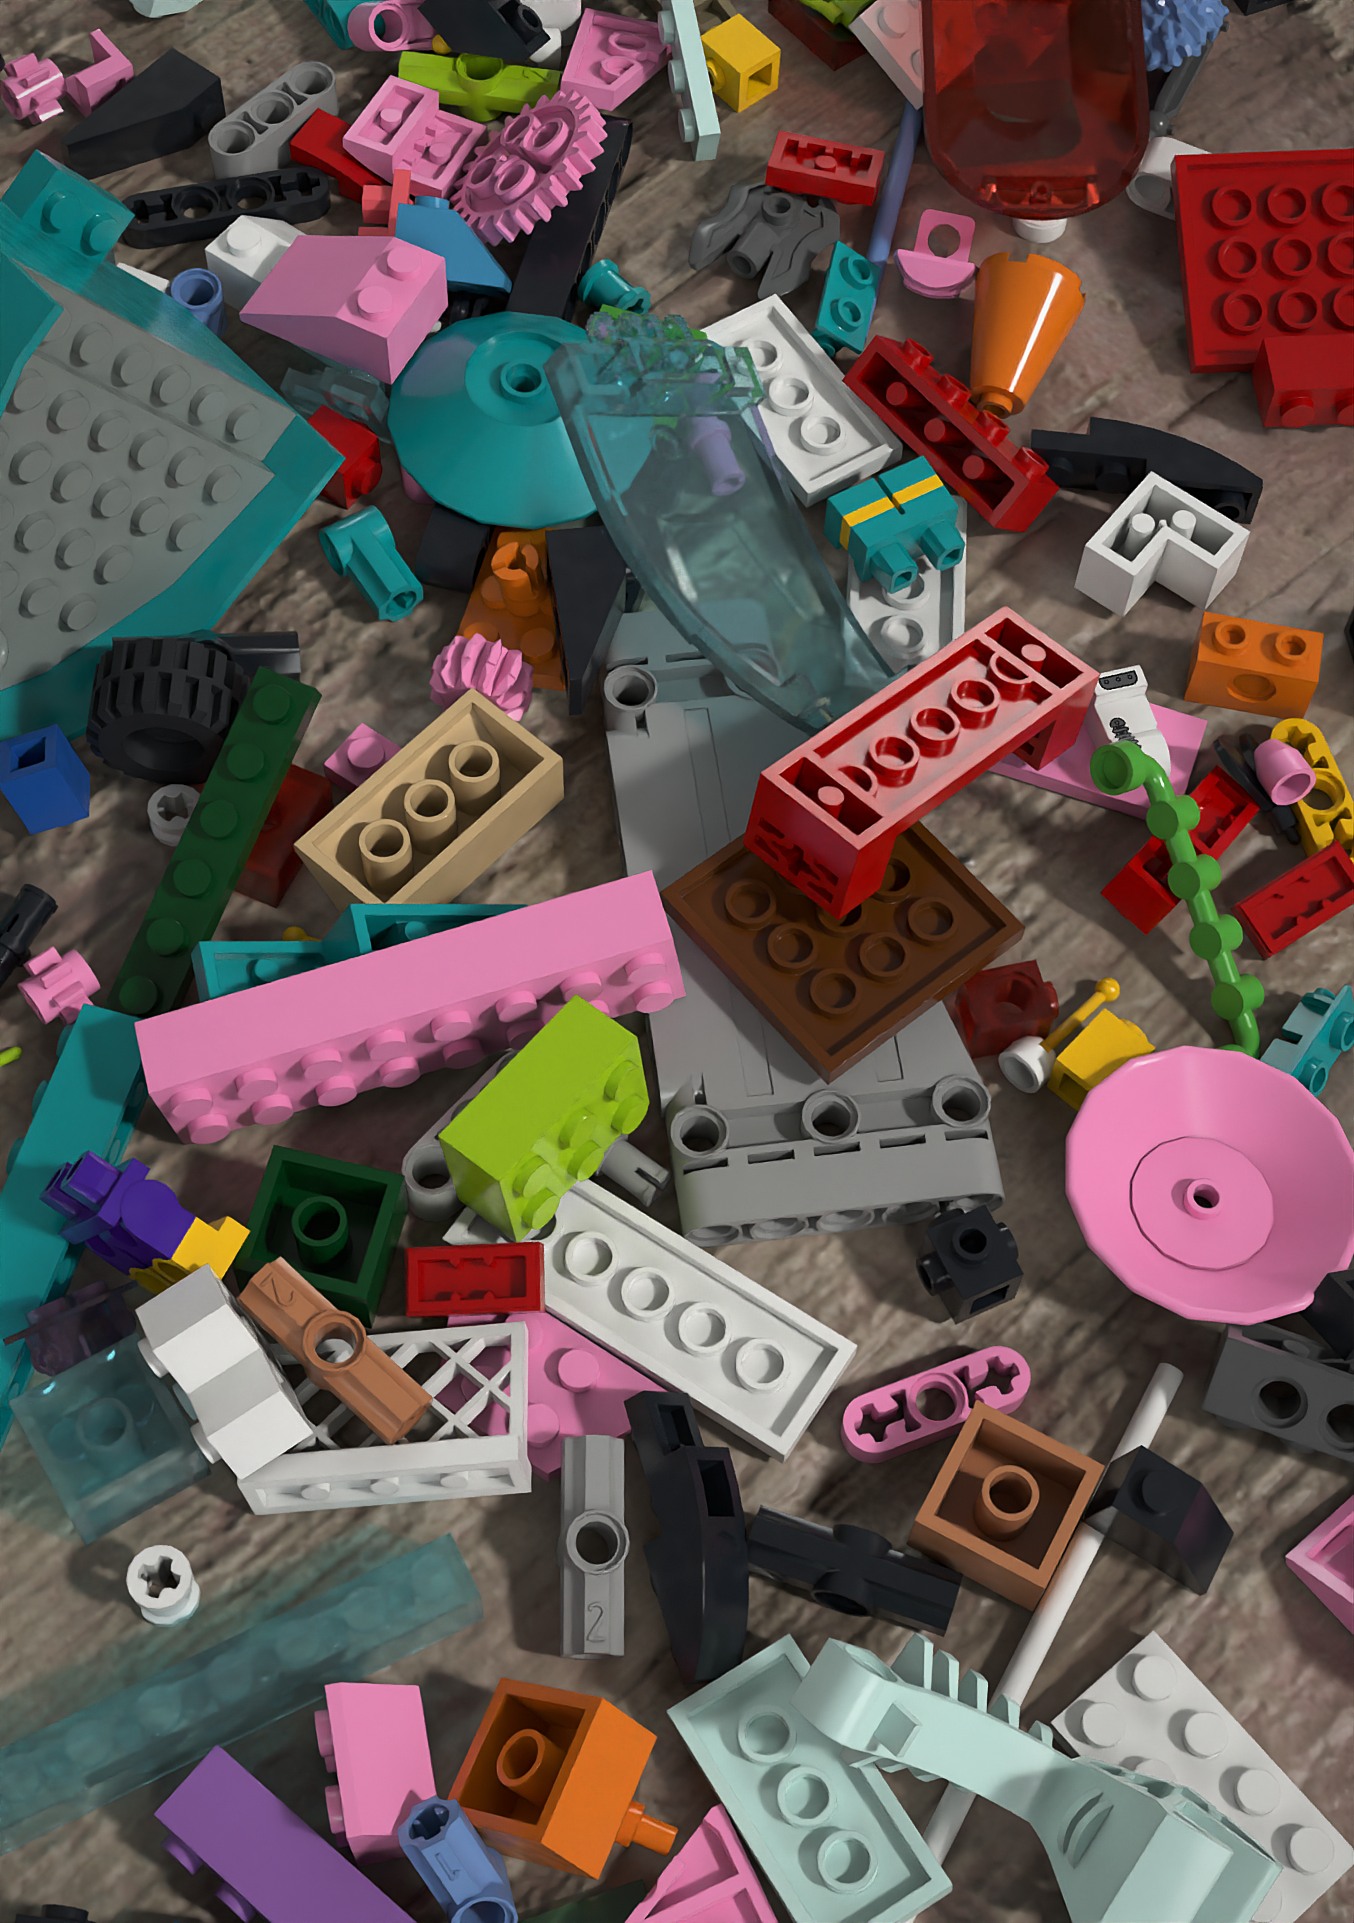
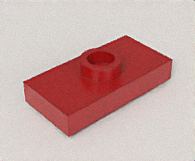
(1297, 900)
(475, 1280)

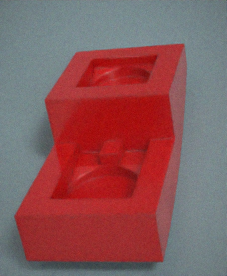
(321, 146)

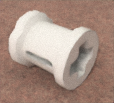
(155, 1566)

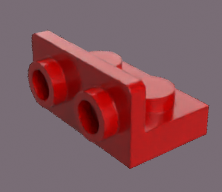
(825, 168)

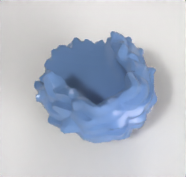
(1178, 29)

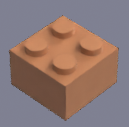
(1004, 1505)

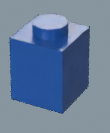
(44, 779)

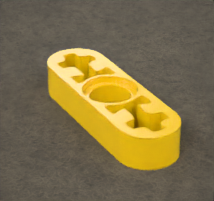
(1315, 824)

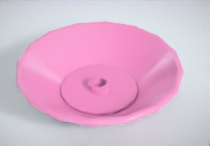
(1245, 1143)

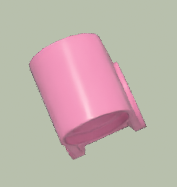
(404, 26)

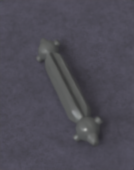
(1174, 90)

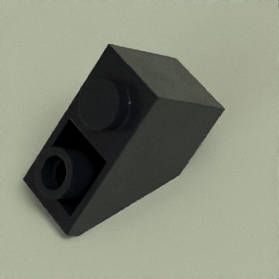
(487, 27)

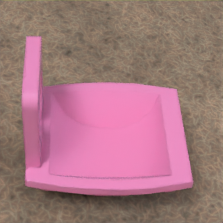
(935, 275)

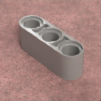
(260, 130)

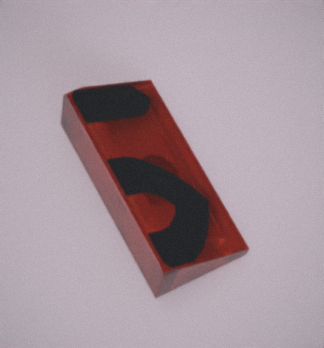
(827, 40)

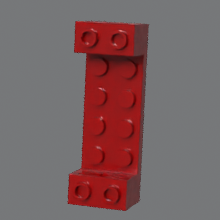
(848, 792)

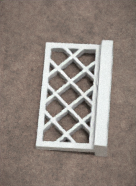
(408, 1470)

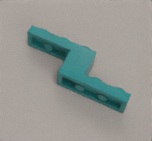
(361, 929)

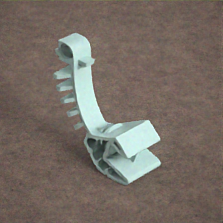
(1114, 1836)

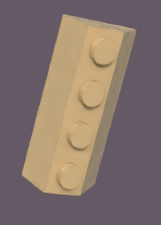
(436, 811)

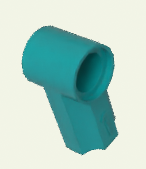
(367, 553)

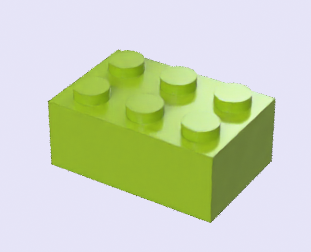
(546, 1119)

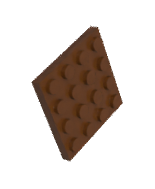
(852, 980)

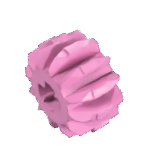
(486, 668)

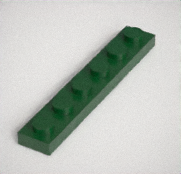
(214, 845)

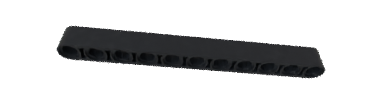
(546, 286)

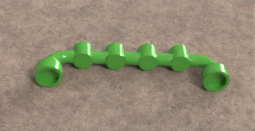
(1125, 767)

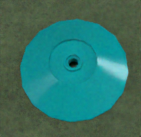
(480, 439)

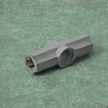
(591, 1592)

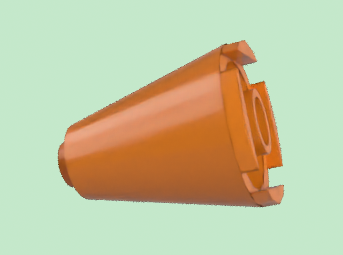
(1018, 327)

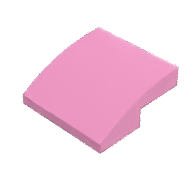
(410, 133)

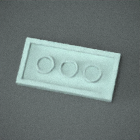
(816, 1827)

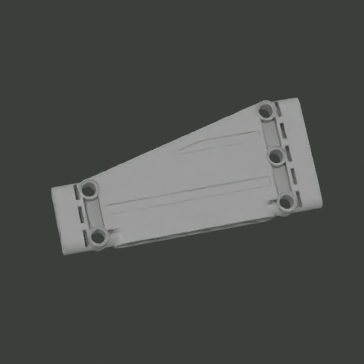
(679, 793)

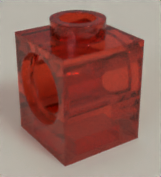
(991, 1029)

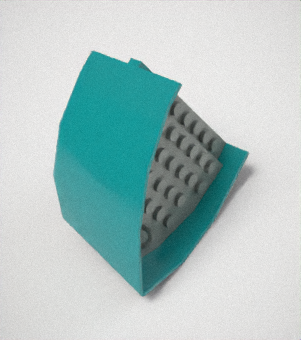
(132, 455)

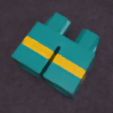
(894, 523)

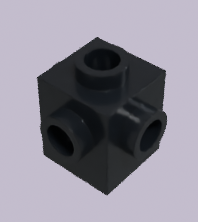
(969, 1262)

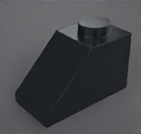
(1161, 1517)

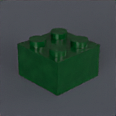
(329, 1224)

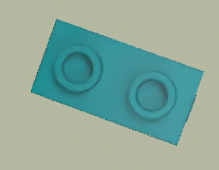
(845, 301)
(1323, 1030)

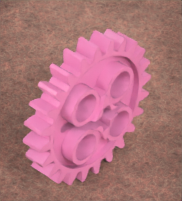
(529, 167)

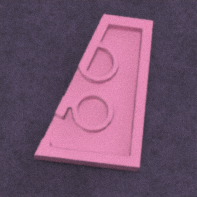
(613, 58)

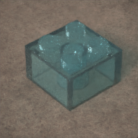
(110, 1438)

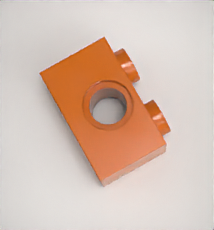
(1253, 666)

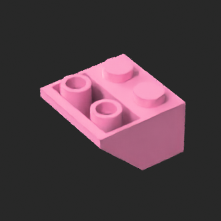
(382, 1762)

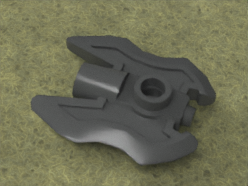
(764, 228)

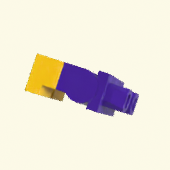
(138, 1222)

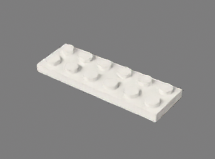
(680, 1316)

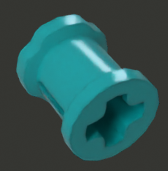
(605, 286)

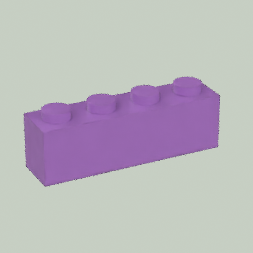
(264, 1852)

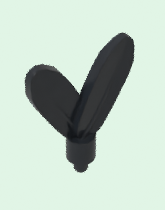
(1244, 772)

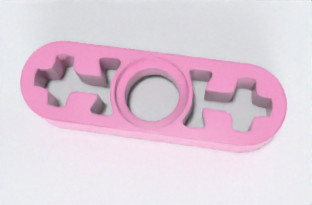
(882, 1403)

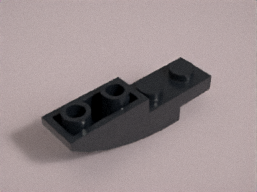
(1121, 454)
(703, 1555)

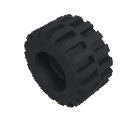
(164, 709)

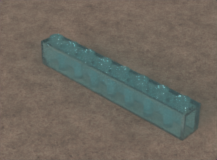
(232, 1689)

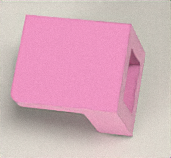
(102, 80)

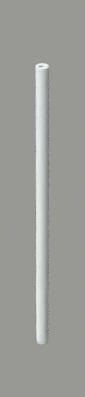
(1054, 1603)

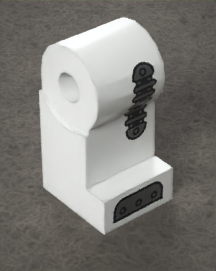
(1123, 713)

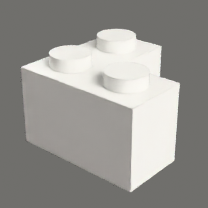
(1163, 539)
(222, 1373)

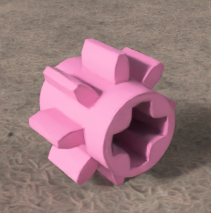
(33, 88)
(58, 985)

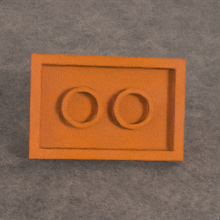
(515, 602)

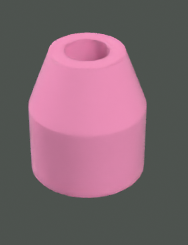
(1283, 772)

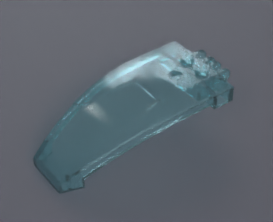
(707, 514)

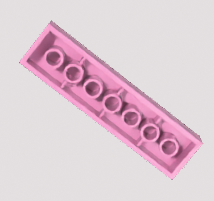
(407, 1009)

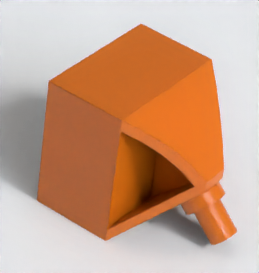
(558, 1779)

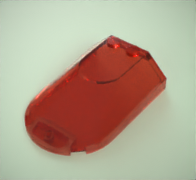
(1035, 101)

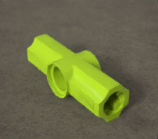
(479, 83)

